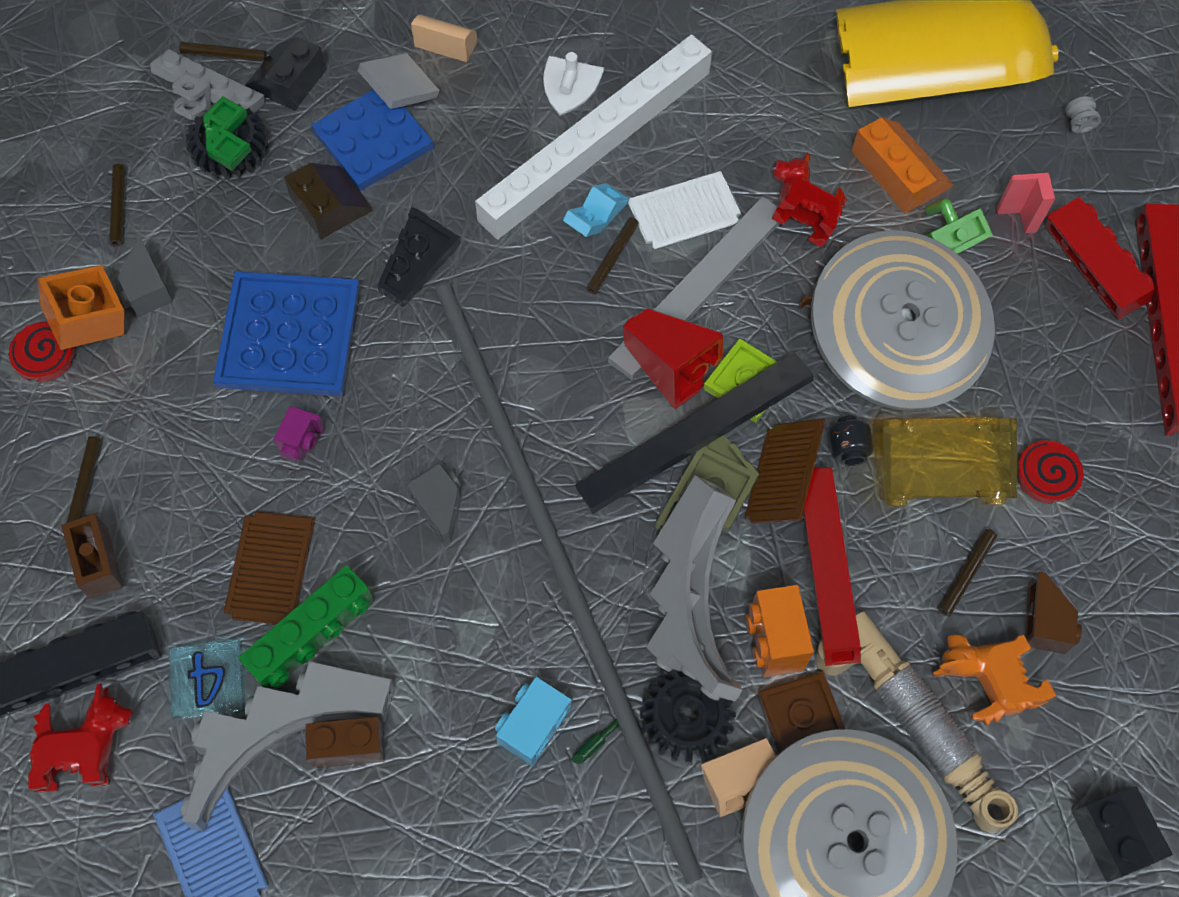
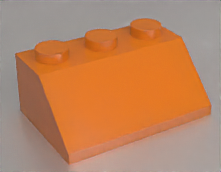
(899, 164)

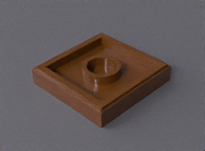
(799, 709)

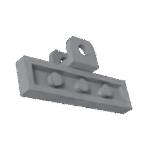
(201, 85)

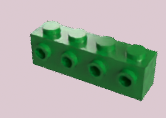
(307, 629)

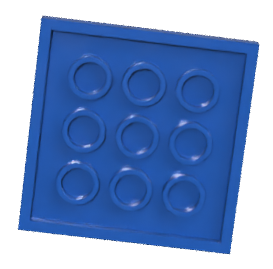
(287, 334)

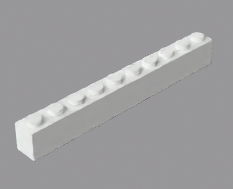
(592, 137)

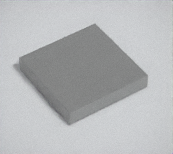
(398, 80)

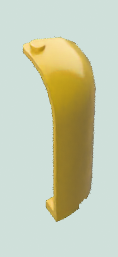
(941, 47)

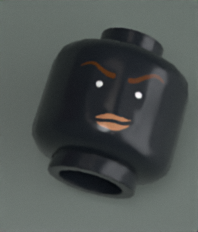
(851, 441)

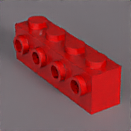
(1100, 258)

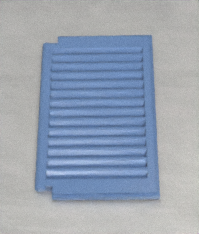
(214, 860)

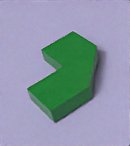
(219, 125)

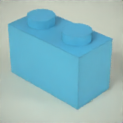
(533, 720)

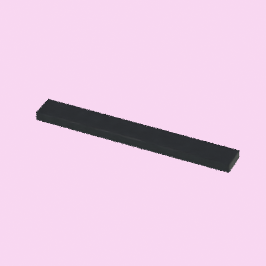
(694, 433)

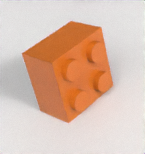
(81, 306)
(779, 631)

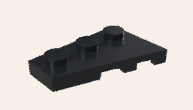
(418, 254)

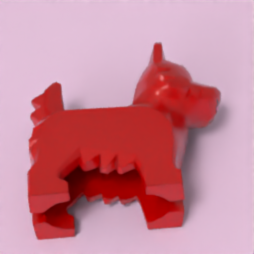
(805, 200)
(77, 749)

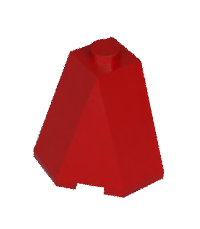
(672, 353)

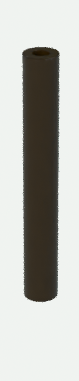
(222, 51)
(117, 203)
(612, 256)
(84, 479)
(968, 572)

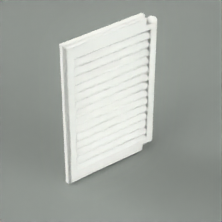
(685, 210)

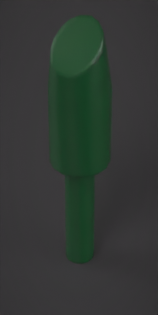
(593, 744)

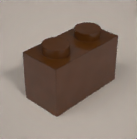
(92, 556)
(344, 742)

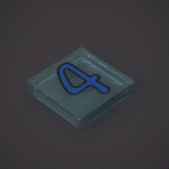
(206, 679)

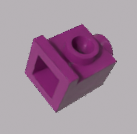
(298, 434)

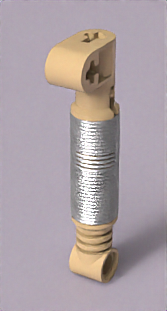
(927, 725)

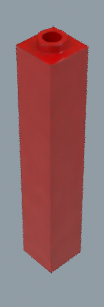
(830, 571)

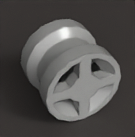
(1083, 114)

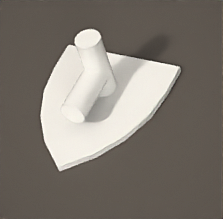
(570, 82)

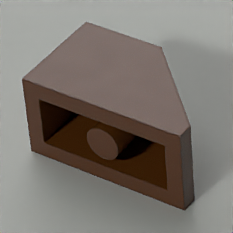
(1050, 617)

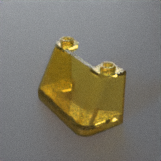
(946, 458)

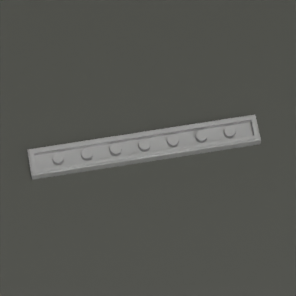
(709, 274)

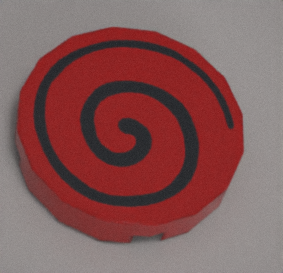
(37, 354)
(1049, 472)

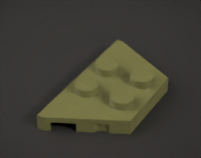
(722, 465)

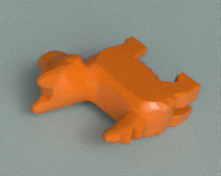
(999, 673)

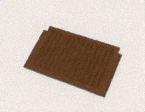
(785, 472)
(269, 567)

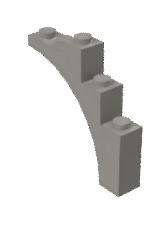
(688, 545)
(272, 715)

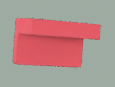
(1029, 196)

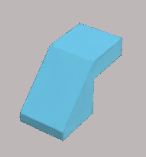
(597, 211)

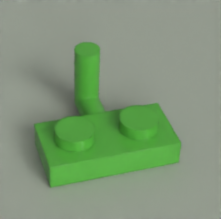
(958, 232)

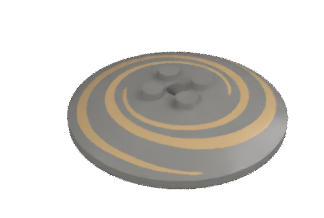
(881, 352)
(839, 784)

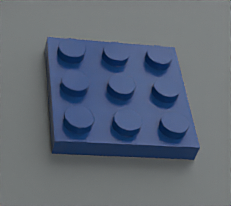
(371, 138)

